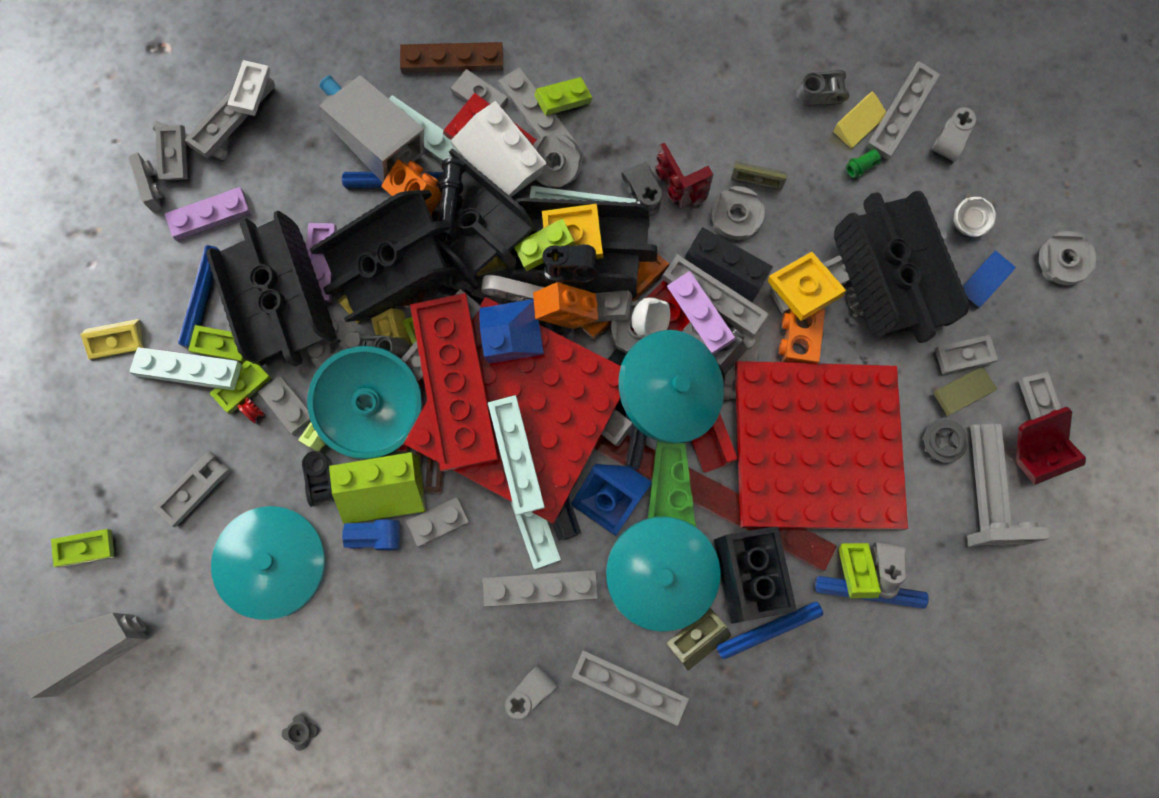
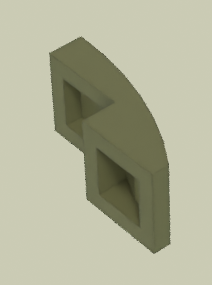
(965, 391)

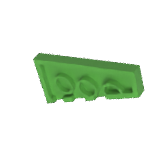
(671, 483)

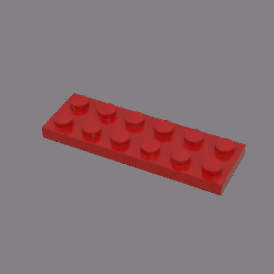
(454, 382)

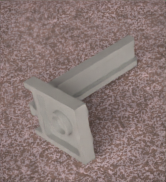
(993, 494)

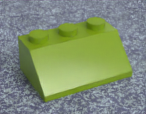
(378, 488)

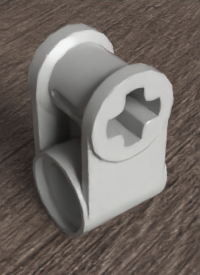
(954, 135)
(889, 567)
(533, 690)

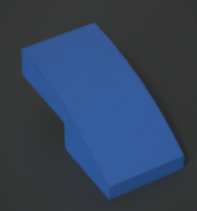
(987, 278)

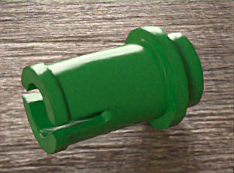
(858, 166)

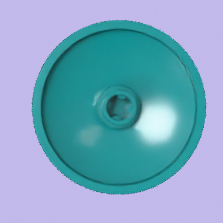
(671, 387)
(364, 401)
(268, 563)
(663, 573)

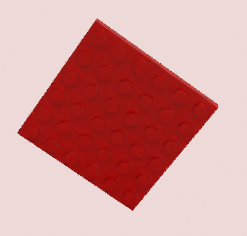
(564, 410)
(819, 446)

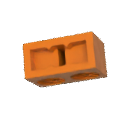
(409, 178)
(565, 306)
(808, 338)

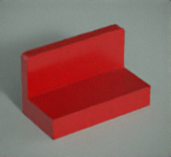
(714, 447)

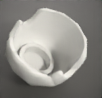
(974, 217)
(650, 316)

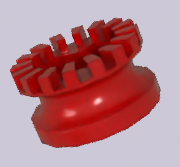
(249, 410)

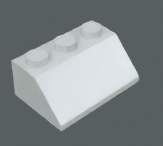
(499, 150)

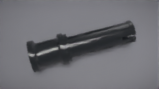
(450, 187)

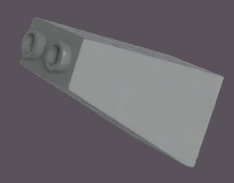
(372, 126)
(68, 655)

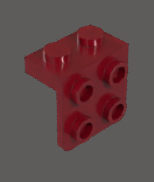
(683, 190)
(1046, 448)

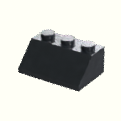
(728, 264)
(755, 574)

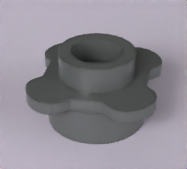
(299, 741)

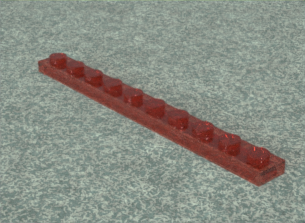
(726, 505)

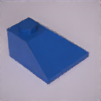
(510, 331)
(611, 495)

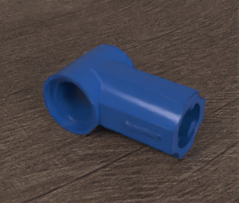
(377, 535)

